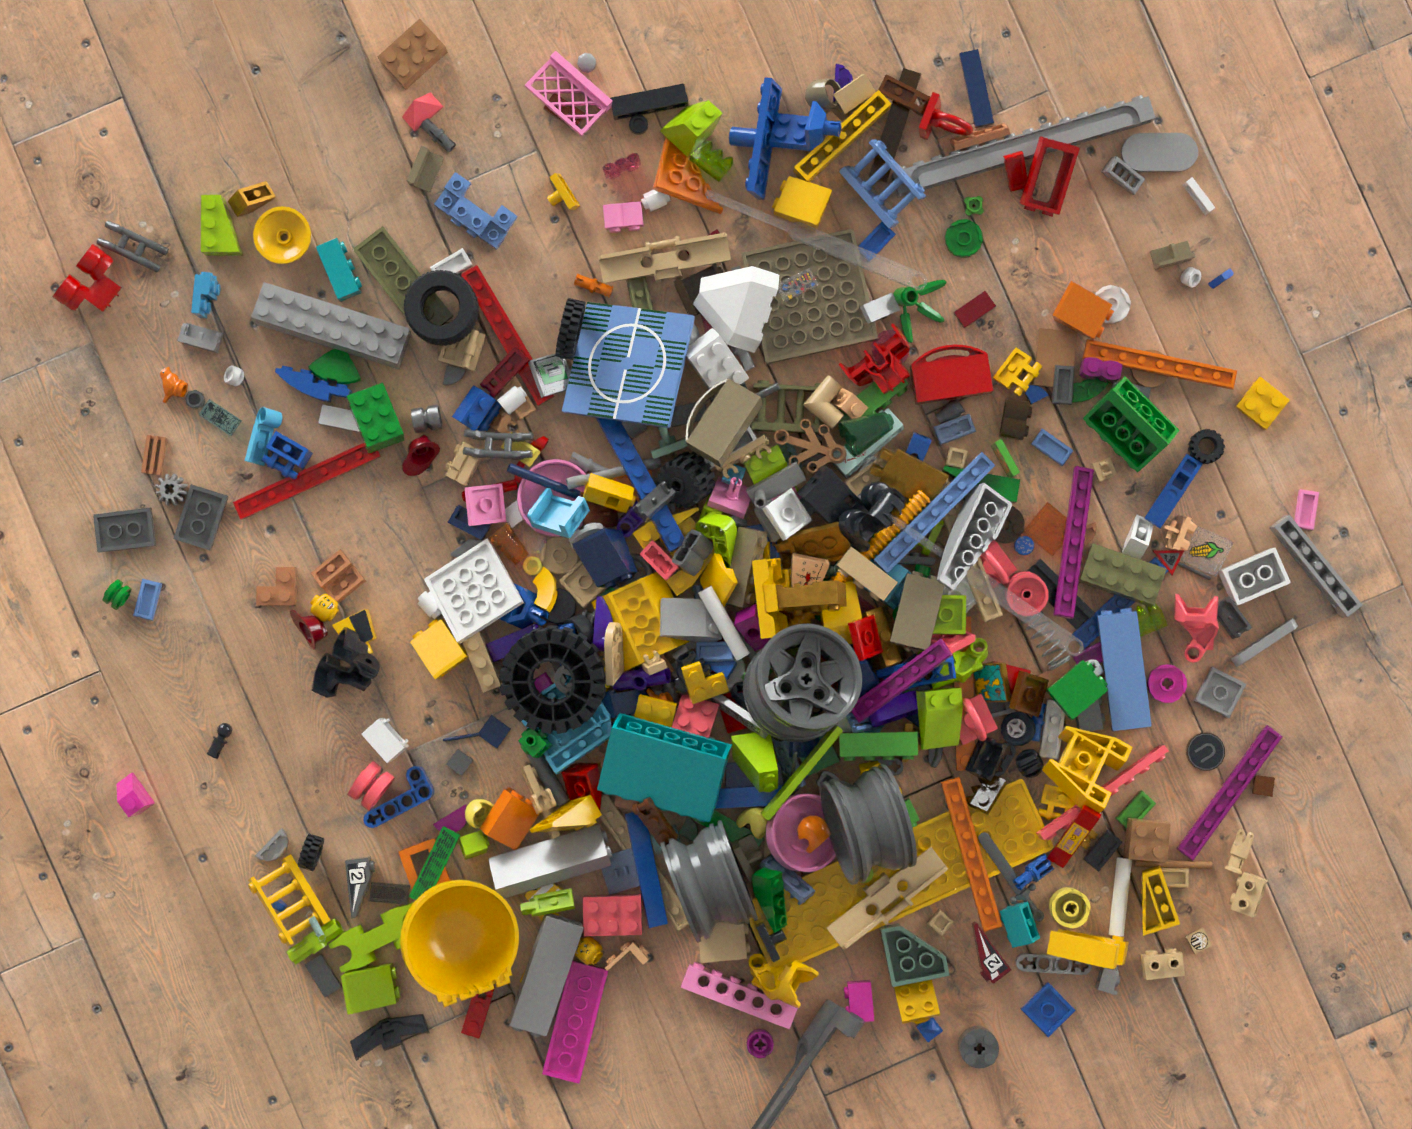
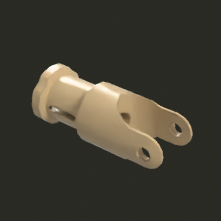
(1239, 851)

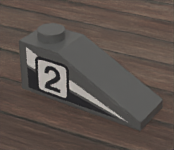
(359, 875)

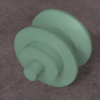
(832, 570)

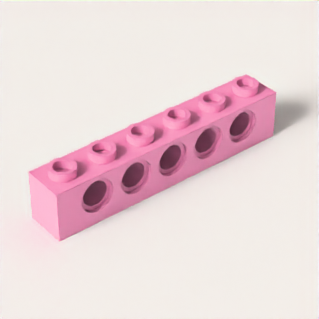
(695, 971)

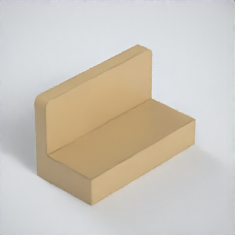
(854, 93)

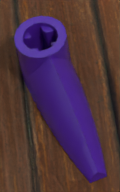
(602, 619)

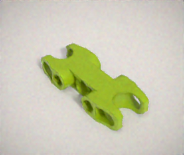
(364, 943)

